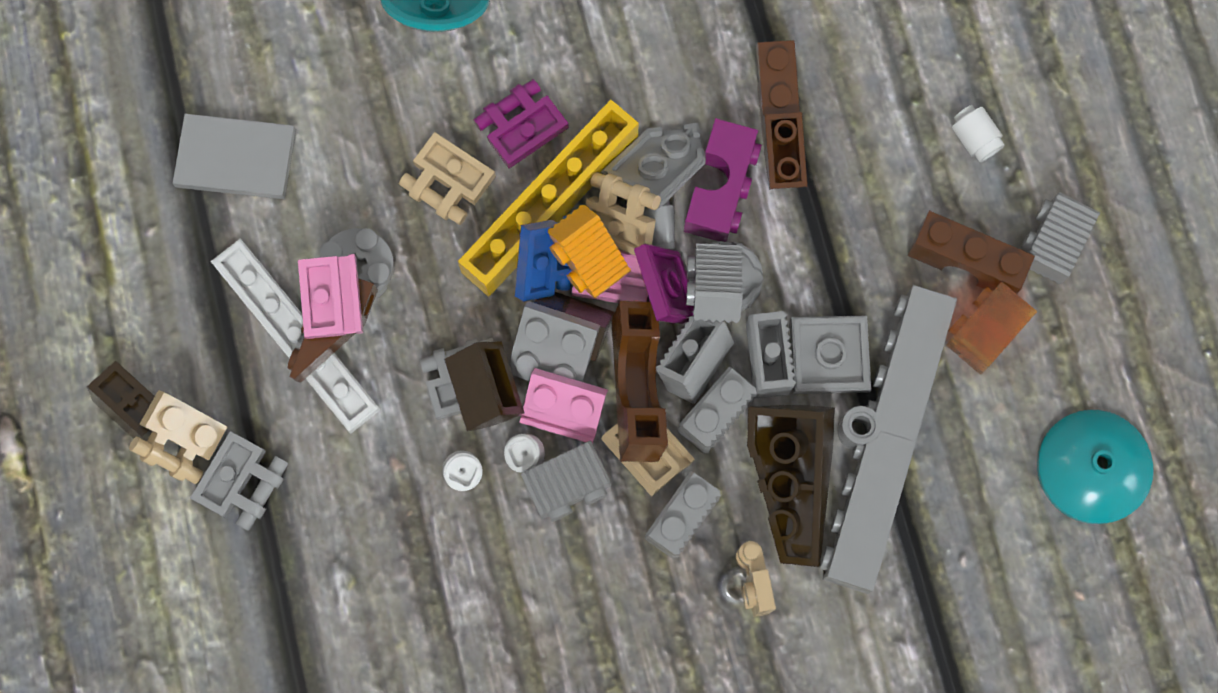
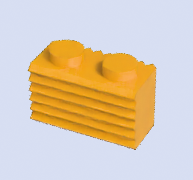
(588, 251)

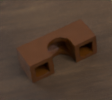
(948, 243)

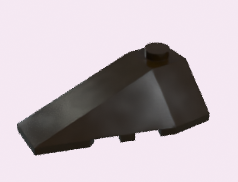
(793, 468)

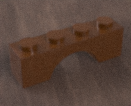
(639, 413)

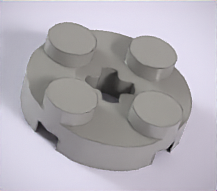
(366, 244)

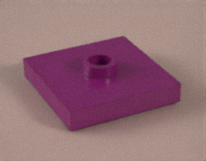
(665, 282)

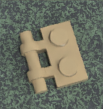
(452, 168)
(625, 225)
(182, 425)
(757, 590)

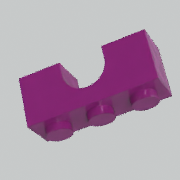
(714, 212)

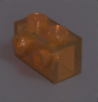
(991, 327)

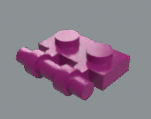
(526, 131)

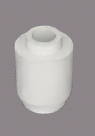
(978, 133)

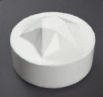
(524, 452)
(462, 470)

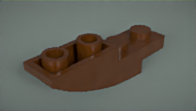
(781, 115)

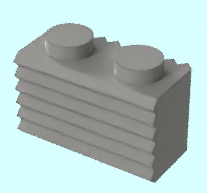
(1059, 237)
(716, 282)
(770, 354)
(694, 358)
(717, 410)
(566, 481)
(683, 515)

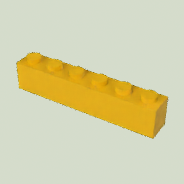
(549, 195)

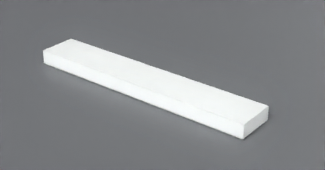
(284, 324)

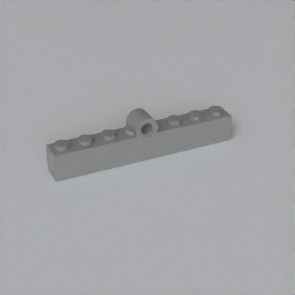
(889, 440)

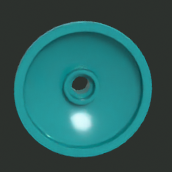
(435, 14)
(1076, 482)

